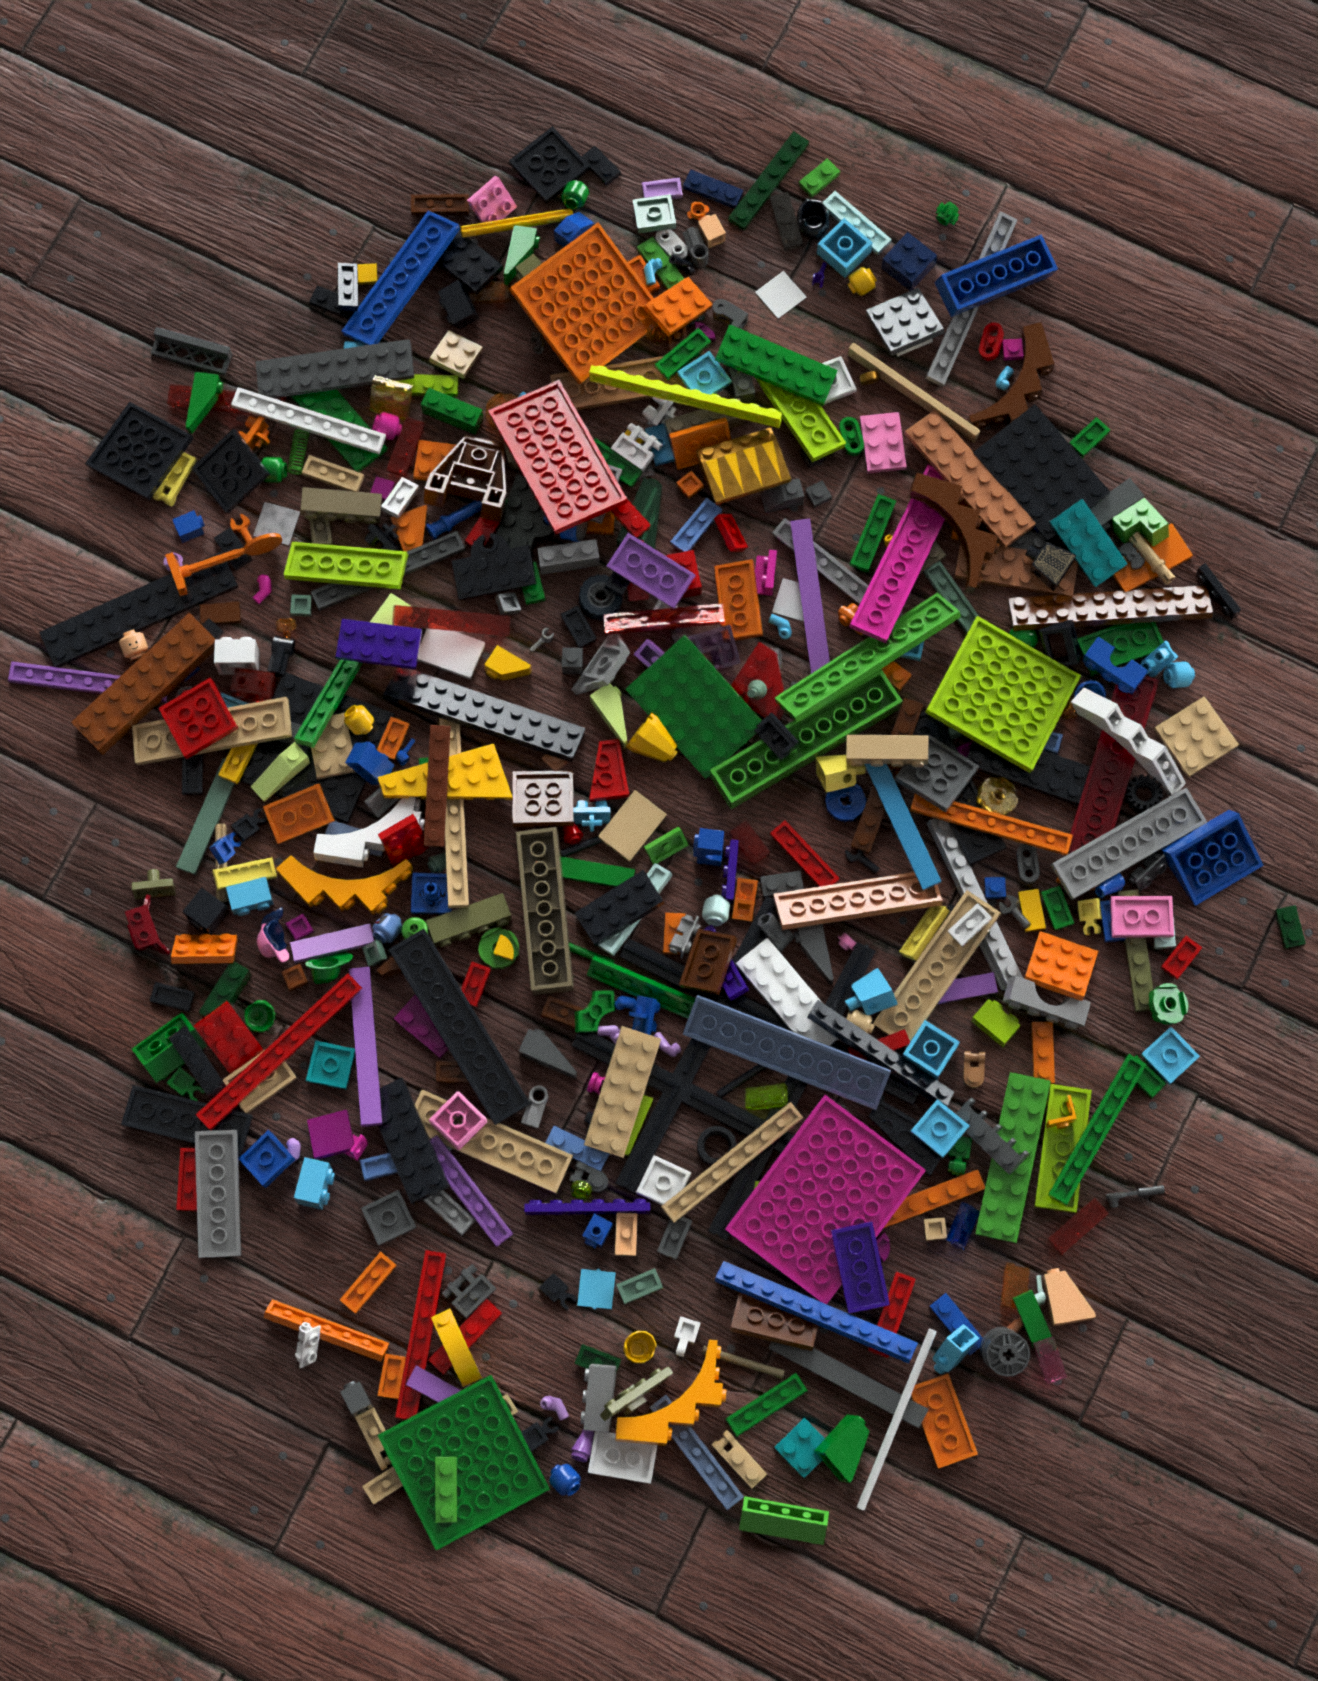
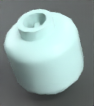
(716, 910)

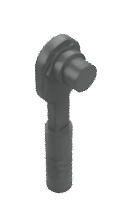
(1113, 1198)

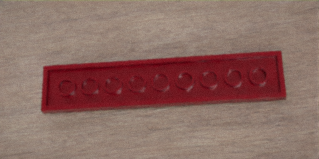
(1110, 770)

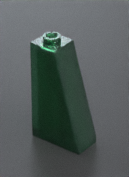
(648, 504)

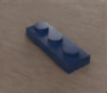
(713, 189)

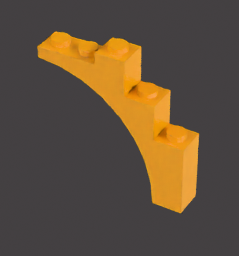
(343, 893)
(654, 1427)

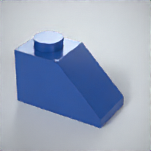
(571, 228)

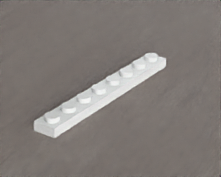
(308, 420)

